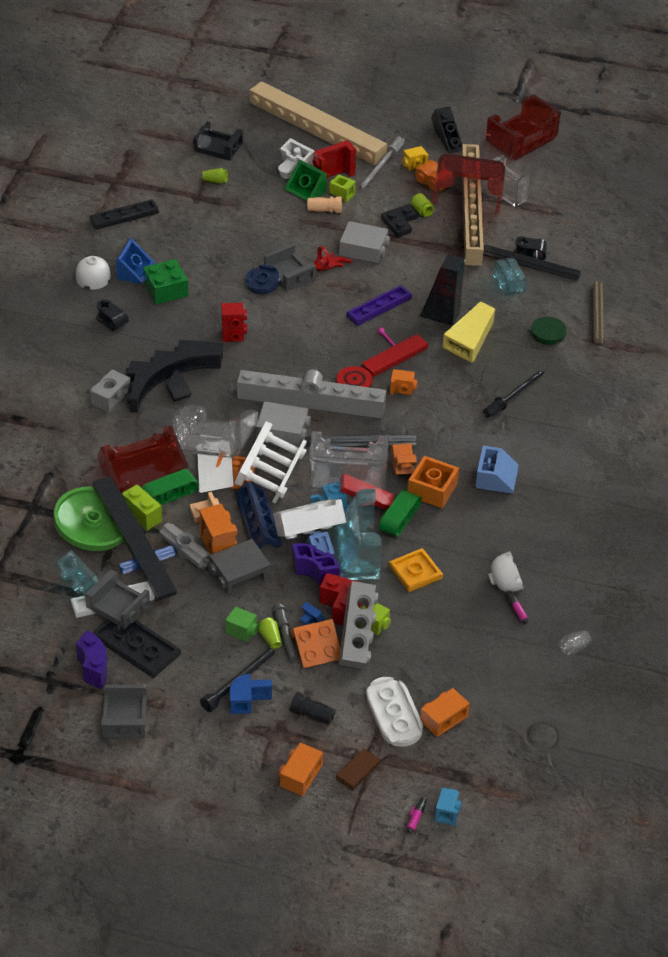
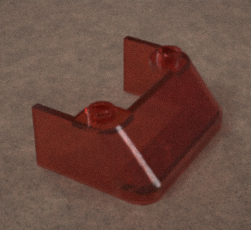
(470, 167)

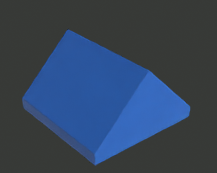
(131, 262)

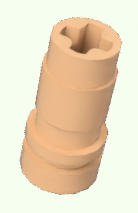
(323, 204)

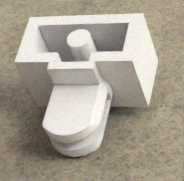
(291, 153)

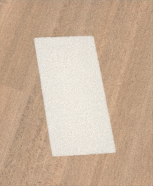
(214, 477)

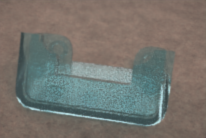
(359, 550)

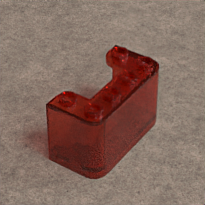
(526, 131)

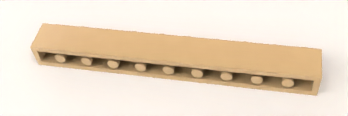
(316, 122)
(472, 213)

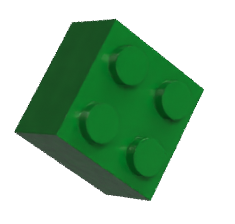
(165, 281)

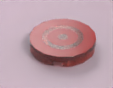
(355, 376)

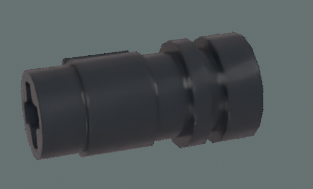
(313, 709)

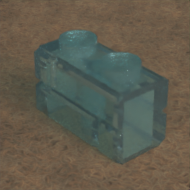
(510, 276)

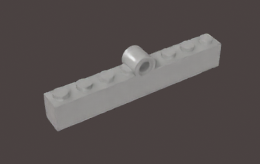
(311, 393)

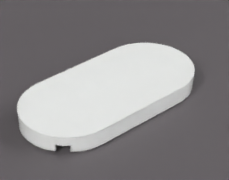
(394, 711)

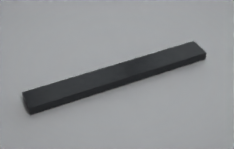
(134, 538)

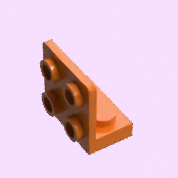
(316, 643)

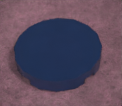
(263, 279)

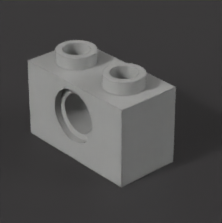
(110, 390)

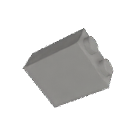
(364, 242)
(287, 421)

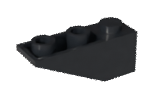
(447, 129)

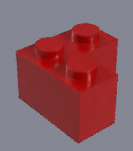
(334, 593)

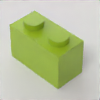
(143, 507)

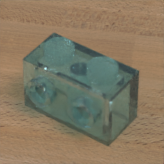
(77, 572)

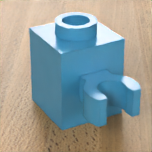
(330, 492)

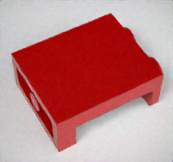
(336, 159)

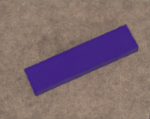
(378, 305)

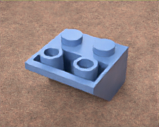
(496, 470)

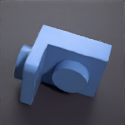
(321, 540)

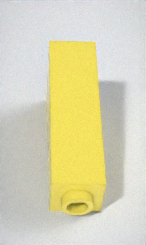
(470, 332)

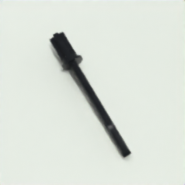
(500, 403)

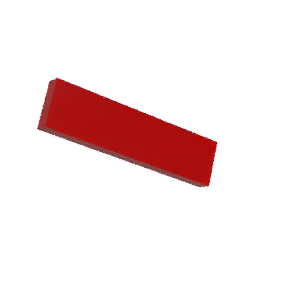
(395, 355)

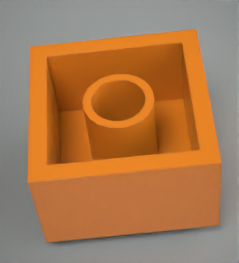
(433, 481)
(216, 529)

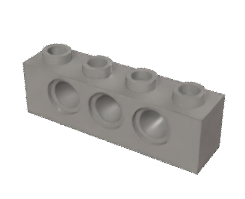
(350, 655)

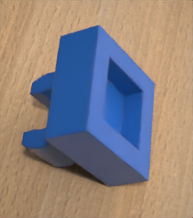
(311, 615)

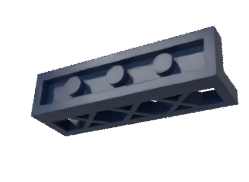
(257, 515)

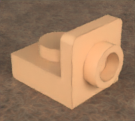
(194, 508)

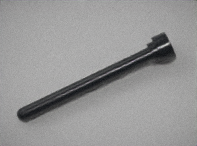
(210, 701)

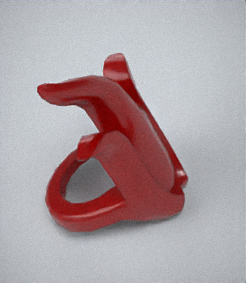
(328, 261)

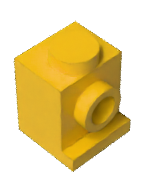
(414, 157)

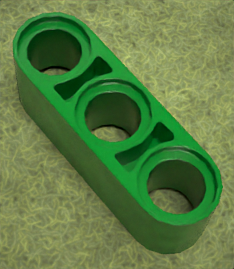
(172, 486)
(400, 513)

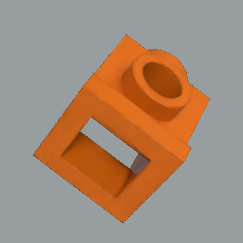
(403, 382)

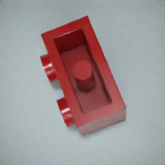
(233, 322)

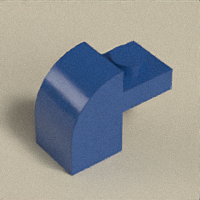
(245, 690)

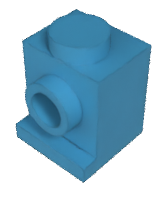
(448, 807)

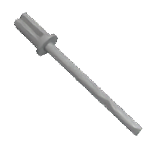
(392, 150)

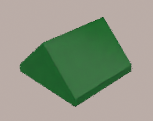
(307, 181)

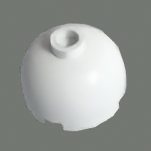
(92, 272)
(505, 573)

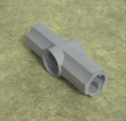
(185, 545)

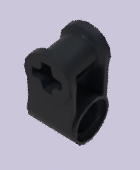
(531, 247)
(111, 315)

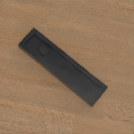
(124, 214)

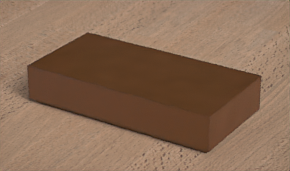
(358, 769)

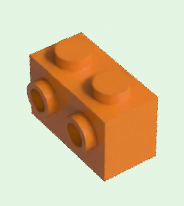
(444, 712)
(300, 769)

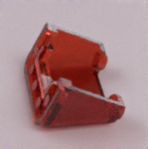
(143, 460)

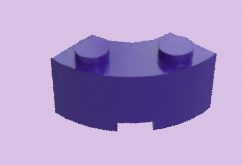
(313, 562)
(94, 658)

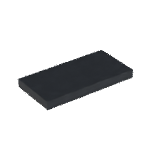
(138, 646)

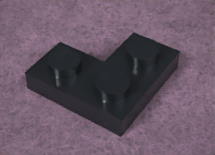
(398, 219)

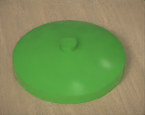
(85, 521)

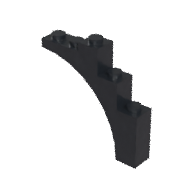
(186, 357)

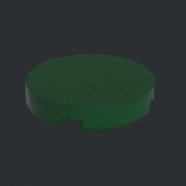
(548, 330)

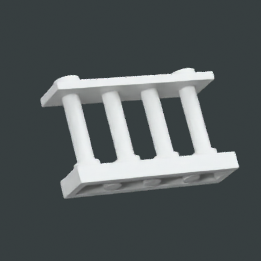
(253, 461)

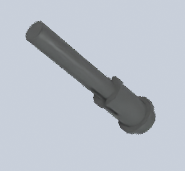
(279, 612)

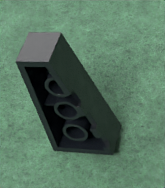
(445, 296)

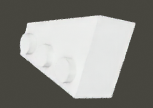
(309, 517)

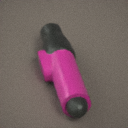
(514, 602)
(415, 815)

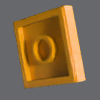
(415, 570)

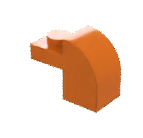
(403, 459)

